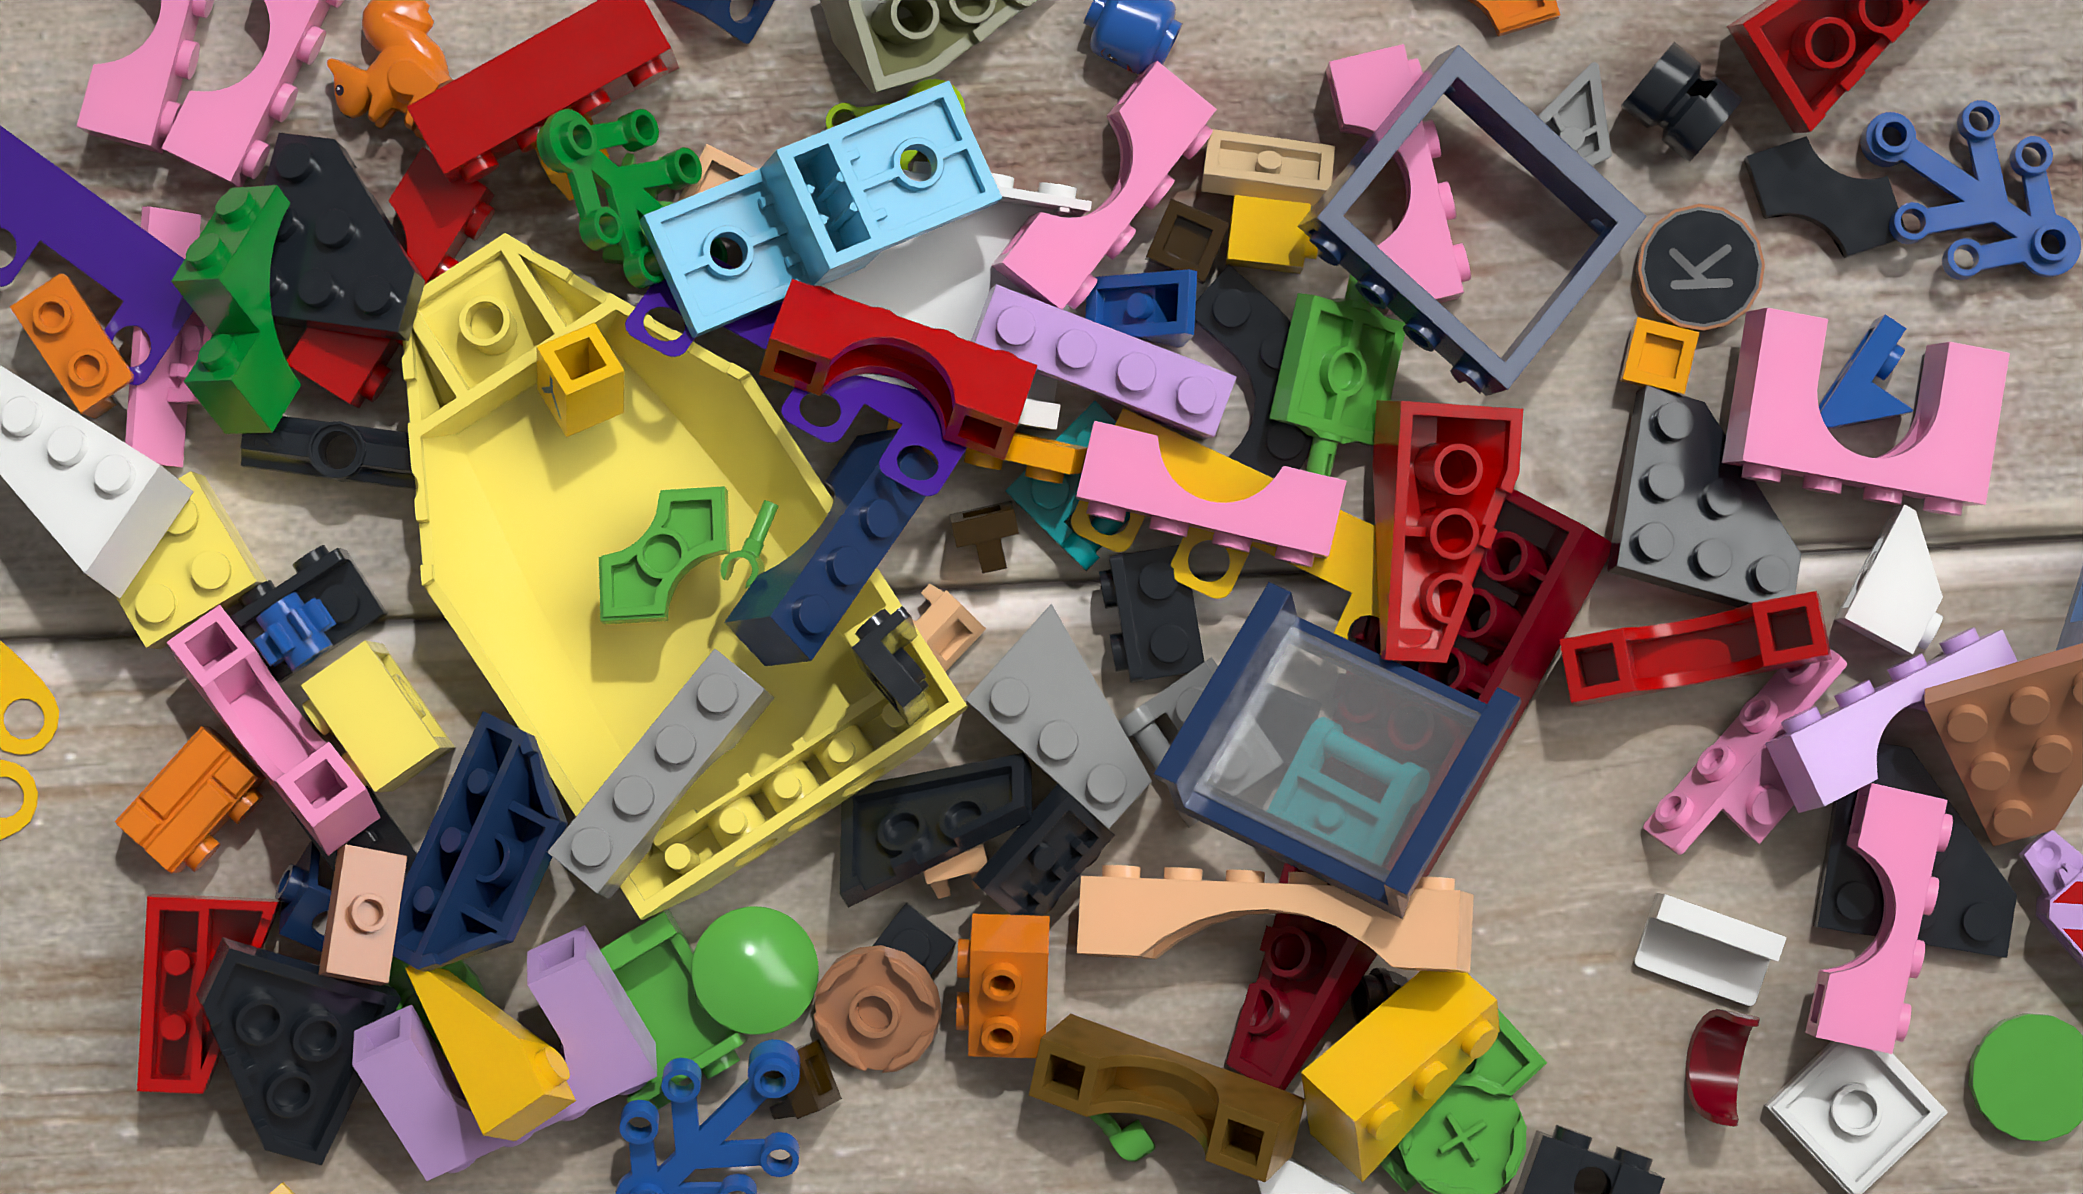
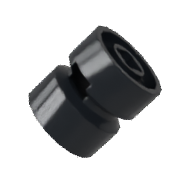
(1681, 102)

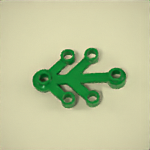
(574, 147)

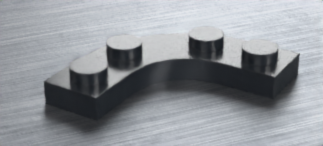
(1257, 337)

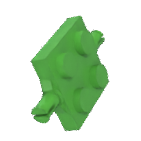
(1334, 370)

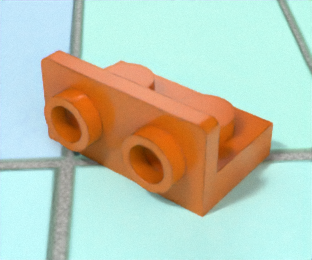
(74, 345)

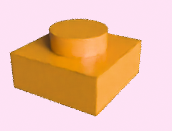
(1659, 356)

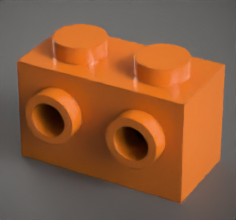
(1007, 985)

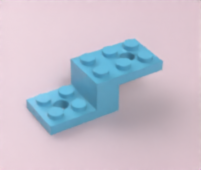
(821, 208)

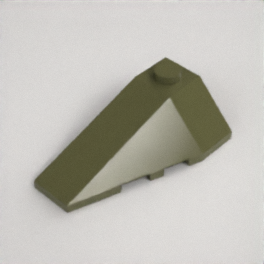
(911, 39)

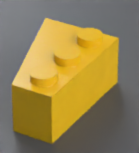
(1396, 1066)

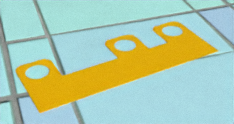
(1224, 480)

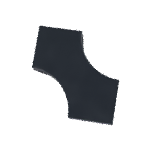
(1800, 185)

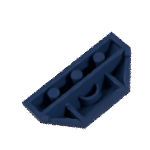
(481, 851)

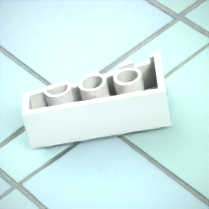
(85, 484)

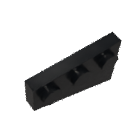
(927, 818)

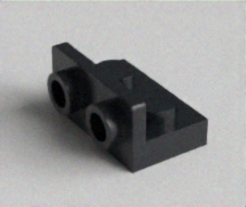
(322, 576)
(1154, 614)
(889, 665)
(1044, 856)

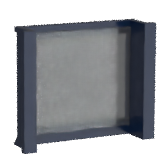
(1331, 754)

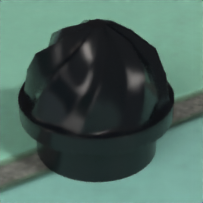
(1374, 990)

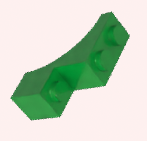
(227, 283)

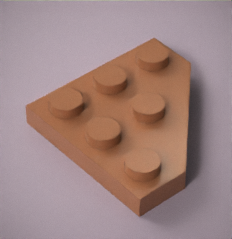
(2016, 740)

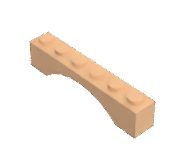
(1149, 916)

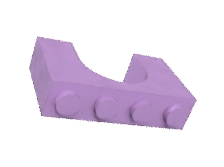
(599, 1037)

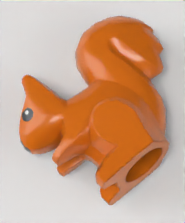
(403, 72)

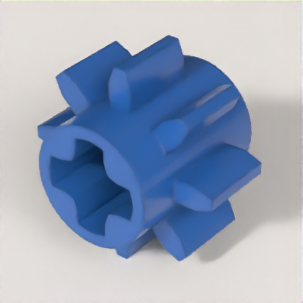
(294, 632)

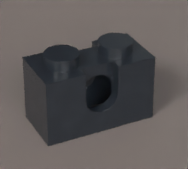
(1559, 1157)

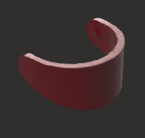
(1716, 1062)

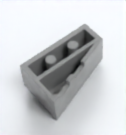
(1060, 719)

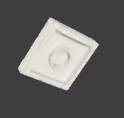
(1855, 1112)

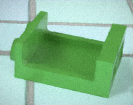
(657, 977)

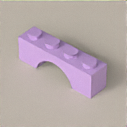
(1106, 362)
(1837, 751)

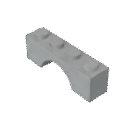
(638, 796)

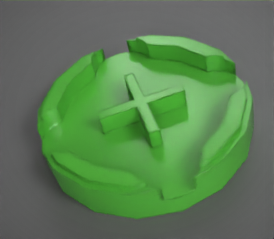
(2029, 1077)
(1467, 1139)

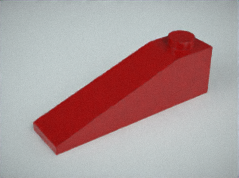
(1436, 507)

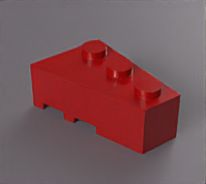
(180, 942)

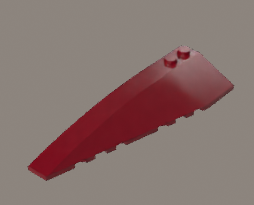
(1509, 635)

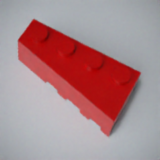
(1817, 49)
(570, 66)

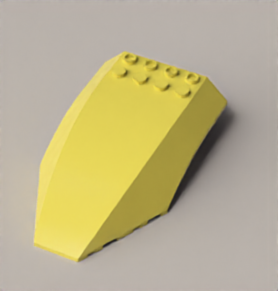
(516, 543)

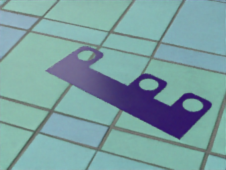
(54, 208)
(900, 403)

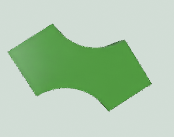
(642, 578)

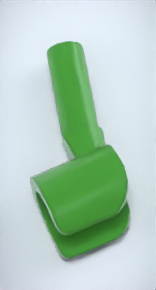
(753, 545)
(1130, 1142)

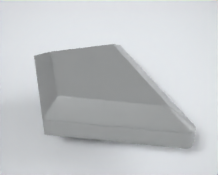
(1580, 116)

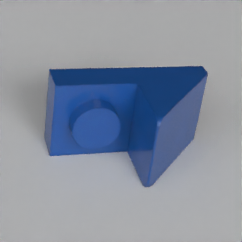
(1147, 305)
(1853, 395)

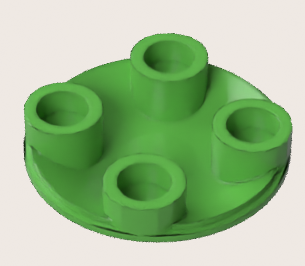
(754, 970)

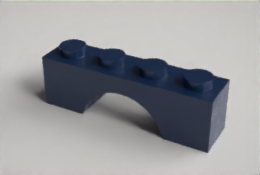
(803, 598)

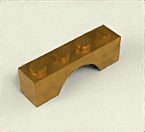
(1108, 1071)

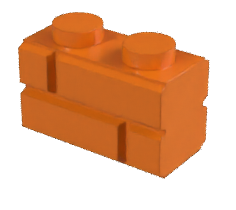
(193, 801)

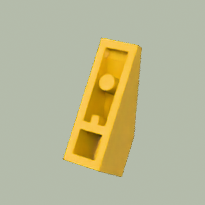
(501, 1066)

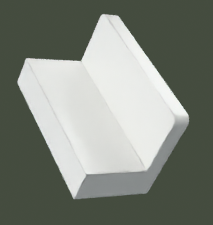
(1706, 949)

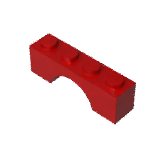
(436, 225)
(833, 337)
(1695, 650)

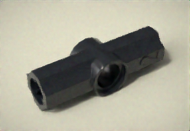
(301, 448)

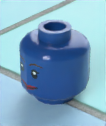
(1133, 31)

